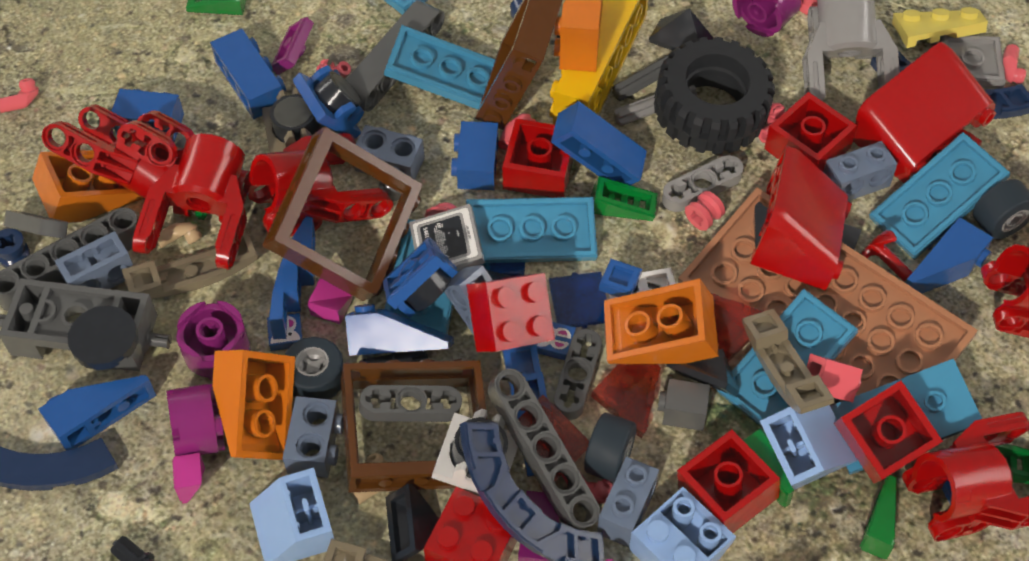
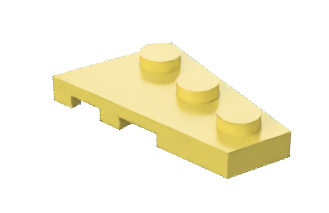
(918, 25)

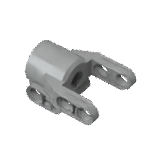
(843, 31)

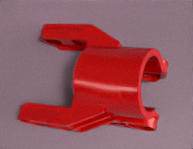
(131, 160)
(206, 182)
(323, 201)
(1010, 276)
(977, 477)

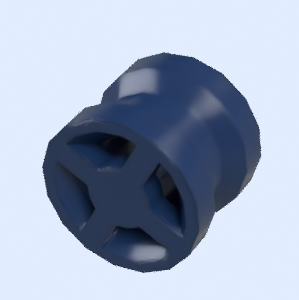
(9, 254)

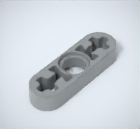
(710, 172)

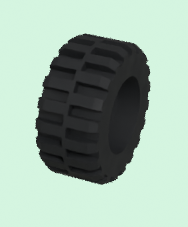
(719, 66)

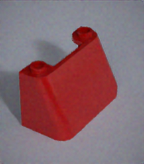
(923, 109)
(802, 222)

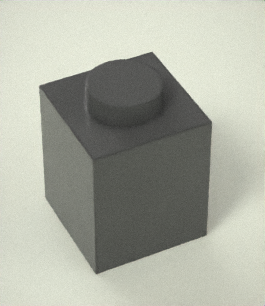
(684, 404)

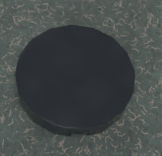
(103, 337)

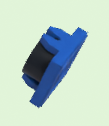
(331, 100)
(419, 279)

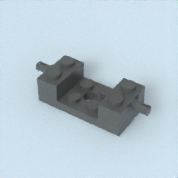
(42, 312)

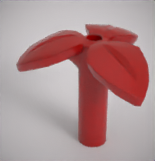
(878, 248)

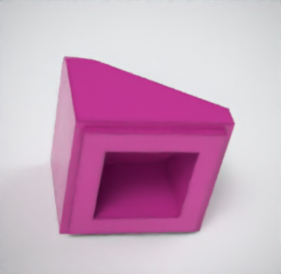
(329, 302)
(187, 475)

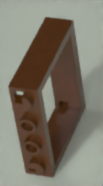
(512, 72)
(279, 239)
(394, 475)

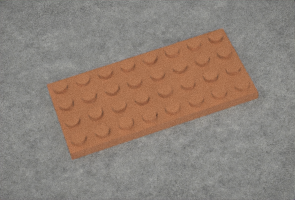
(895, 323)

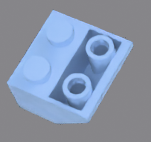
(807, 444)
(292, 518)
(681, 532)

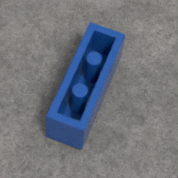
(247, 71)
(598, 145)

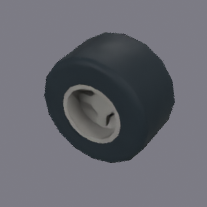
(1003, 209)
(316, 368)
(609, 446)

